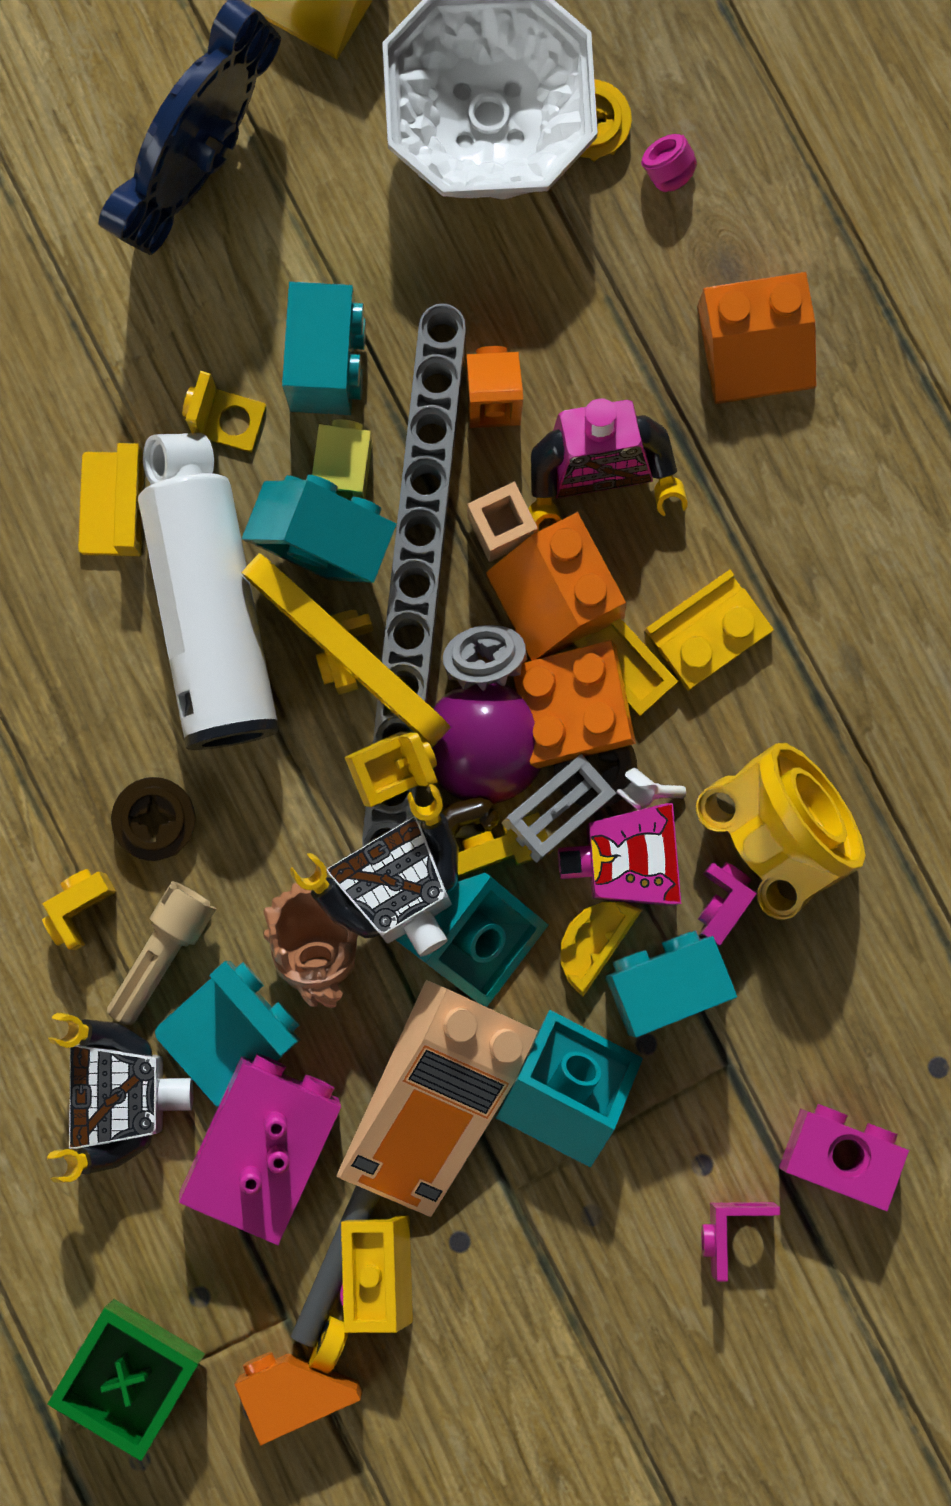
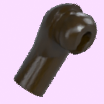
(473, 810)

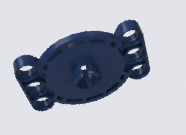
(192, 128)

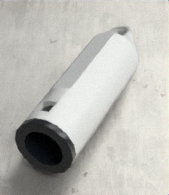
(203, 595)

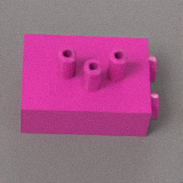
(260, 1148)

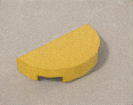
(592, 940)

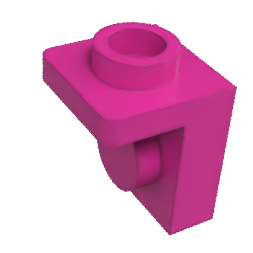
(720, 913)

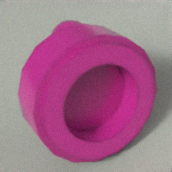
(669, 162)

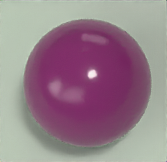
(487, 743)

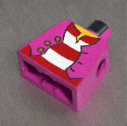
(629, 858)

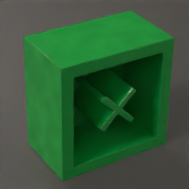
(126, 1379)

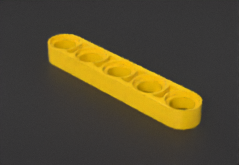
(345, 649)

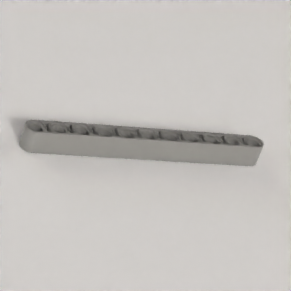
(415, 509)

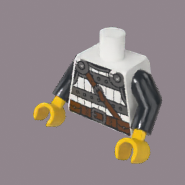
(393, 881)
(113, 1096)

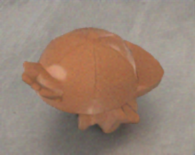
(309, 947)

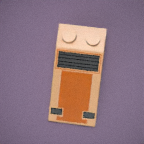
(435, 1098)

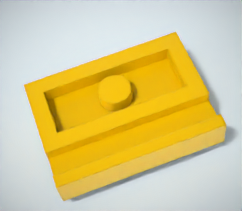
(709, 630)

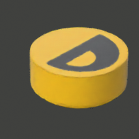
(329, 1346)

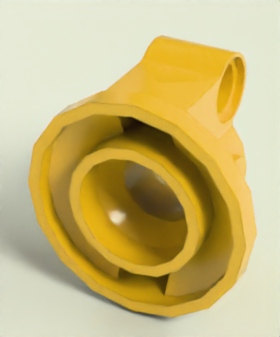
(786, 826)

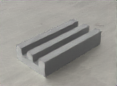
(527, 835)

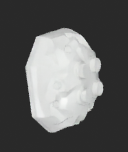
(489, 95)

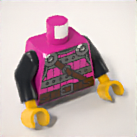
(601, 451)

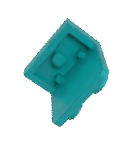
(222, 1024)

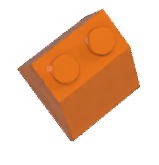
(759, 337)
(556, 588)

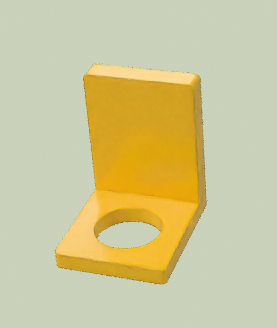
(205, 406)

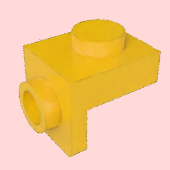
(329, 668)
(392, 767)
(79, 893)

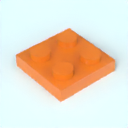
(576, 703)

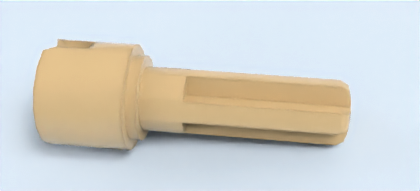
(177, 923)

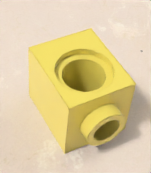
(344, 457)

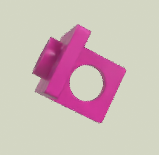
(715, 1234)

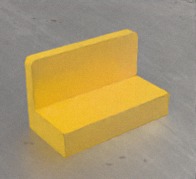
(109, 502)
(376, 1275)

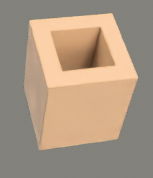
(501, 521)

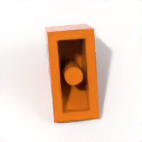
(494, 387)
(290, 1394)

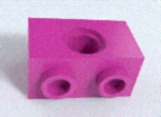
(868, 1179)

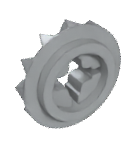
(492, 642)

